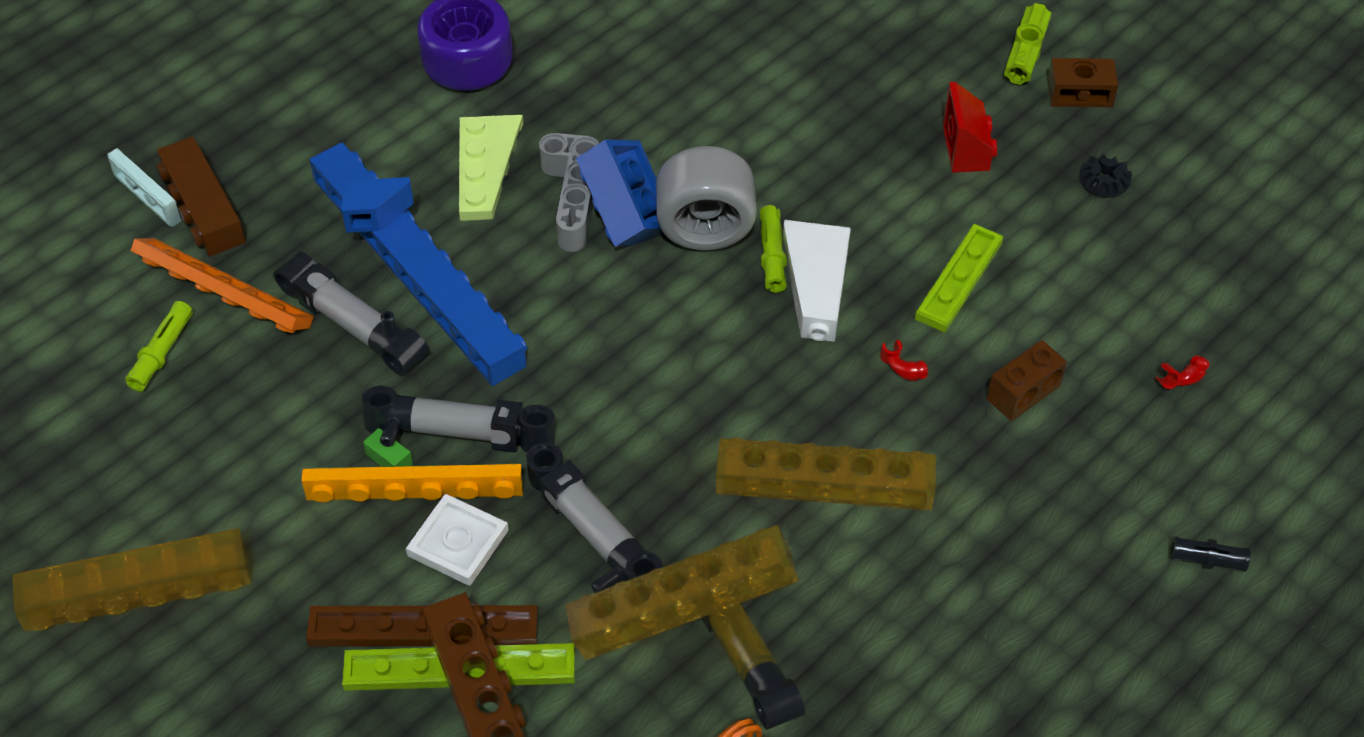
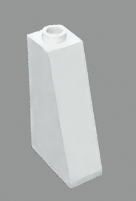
(816, 275)

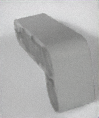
(575, 206)

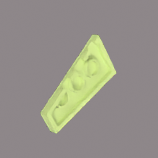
(484, 162)

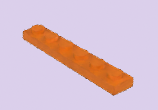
(211, 280)

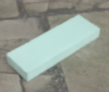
(144, 187)

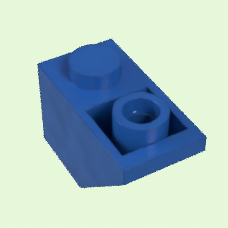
(374, 202)

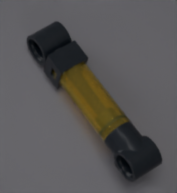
(772, 694)

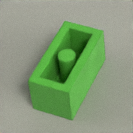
(386, 456)

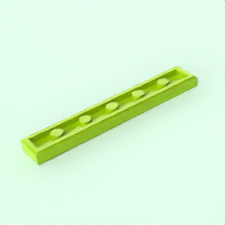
(421, 668)

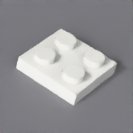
(457, 539)

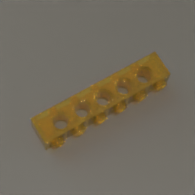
(839, 485)
(681, 592)

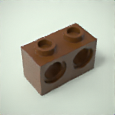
(1026, 380)

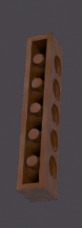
(458, 617)

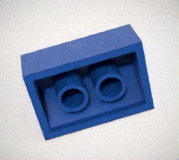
(622, 190)

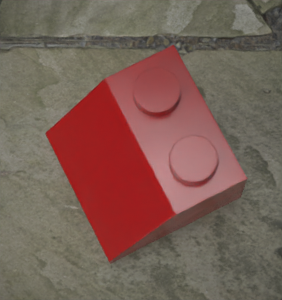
(967, 131)

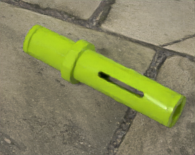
(773, 258)
(153, 355)

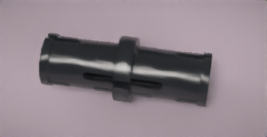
(1210, 553)

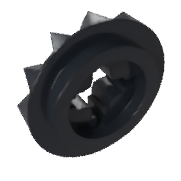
(1104, 184)

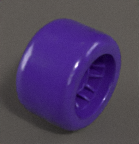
(465, 43)

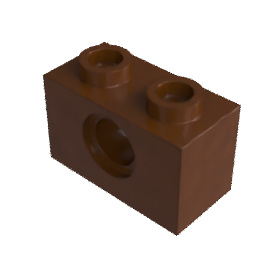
(1082, 82)

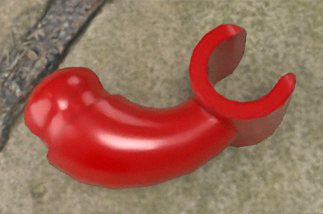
(905, 369)
(1191, 374)

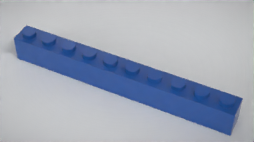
(430, 276)

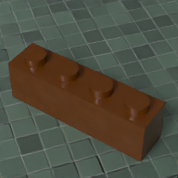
(200, 197)

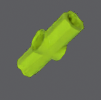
(1027, 44)

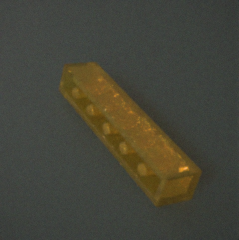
(130, 580)

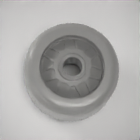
(705, 198)

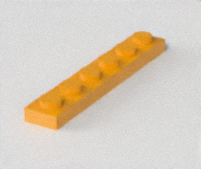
(412, 482)

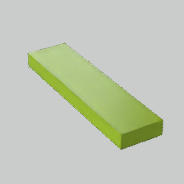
(959, 278)

